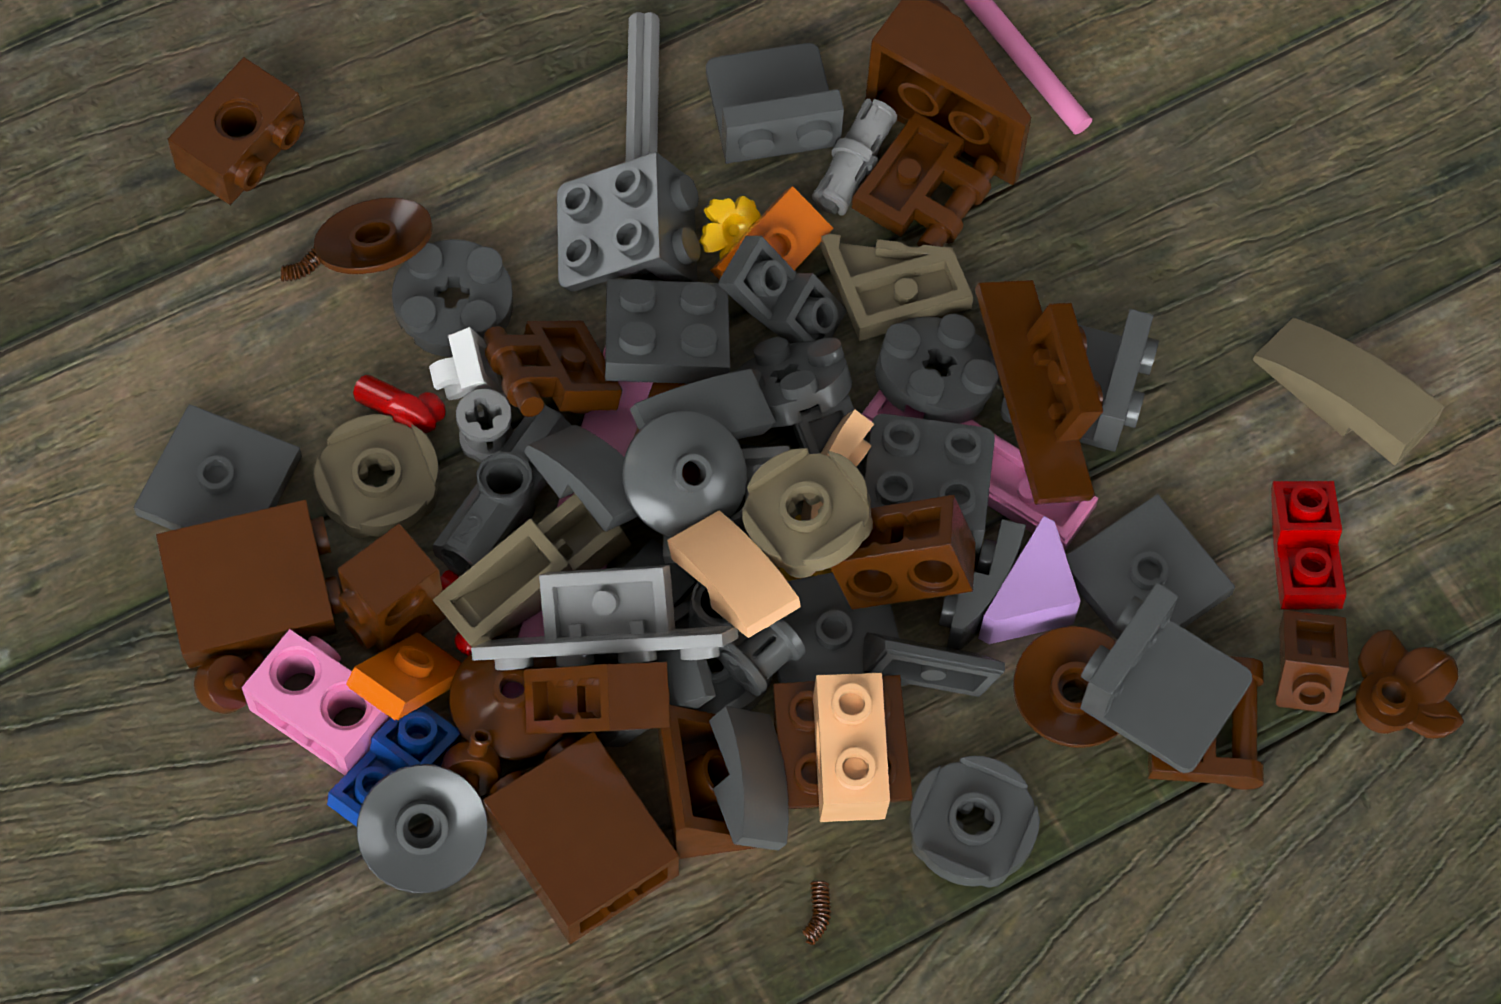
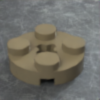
(371, 509)
(815, 543)

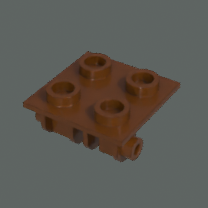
(797, 741)

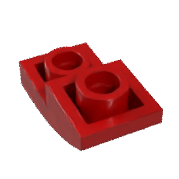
(1306, 545)

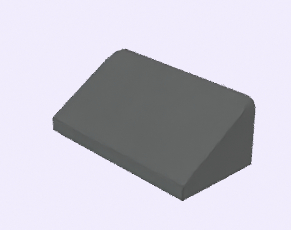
(930, 664)

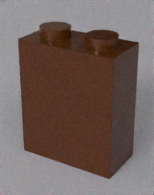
(249, 581)
(580, 835)

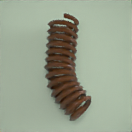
(293, 270)
(814, 926)

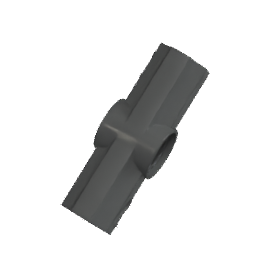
(490, 517)

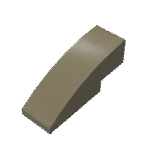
(1350, 388)
(506, 583)

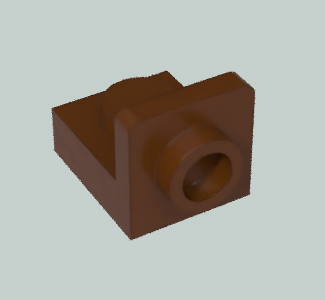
(1312, 661)

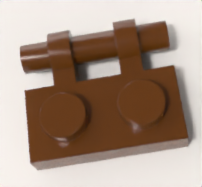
(910, 173)
(565, 367)

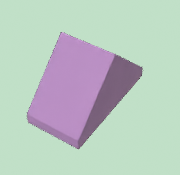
(1036, 593)

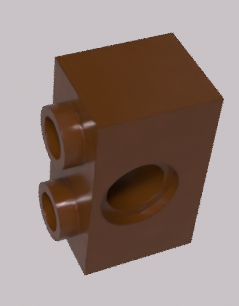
(241, 102)

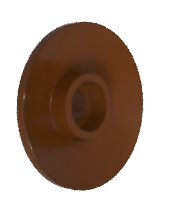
(373, 235)
(1043, 673)
(479, 704)

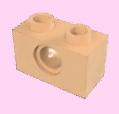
(851, 747)

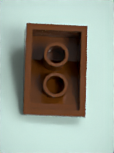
(935, 67)

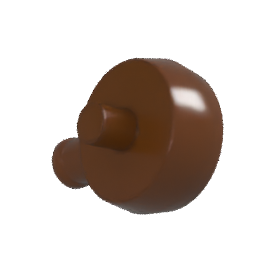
(221, 680)
(475, 761)

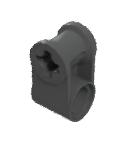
(752, 658)

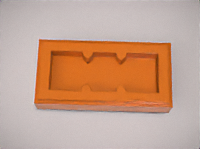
(788, 226)
(404, 676)

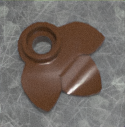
(1406, 688)

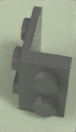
(773, 102)
(626, 223)
(1115, 366)
(931, 460)
(1163, 683)

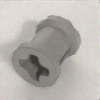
(496, 413)

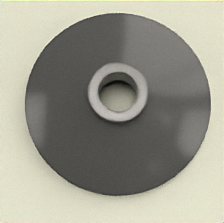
(655, 467)
(427, 859)

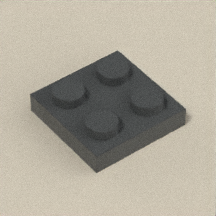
(666, 331)

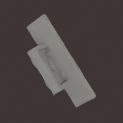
(606, 613)

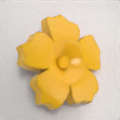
(728, 223)

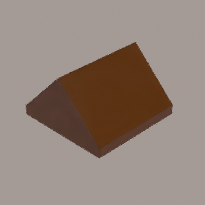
(690, 772)

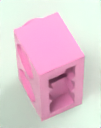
(310, 712)

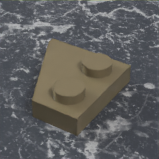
(895, 282)

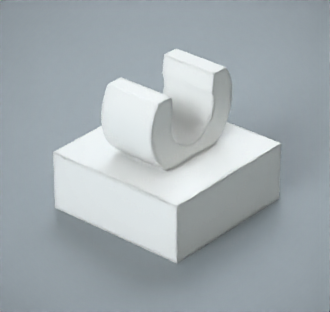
(467, 367)

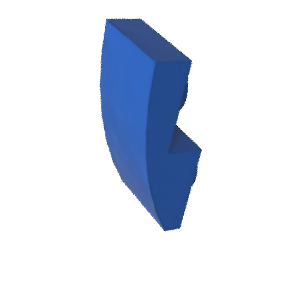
(412, 740)

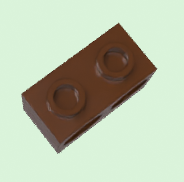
(910, 555)
(390, 591)
(597, 698)

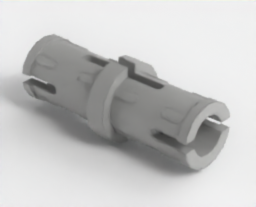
(854, 156)

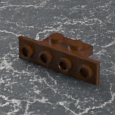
(1044, 386)

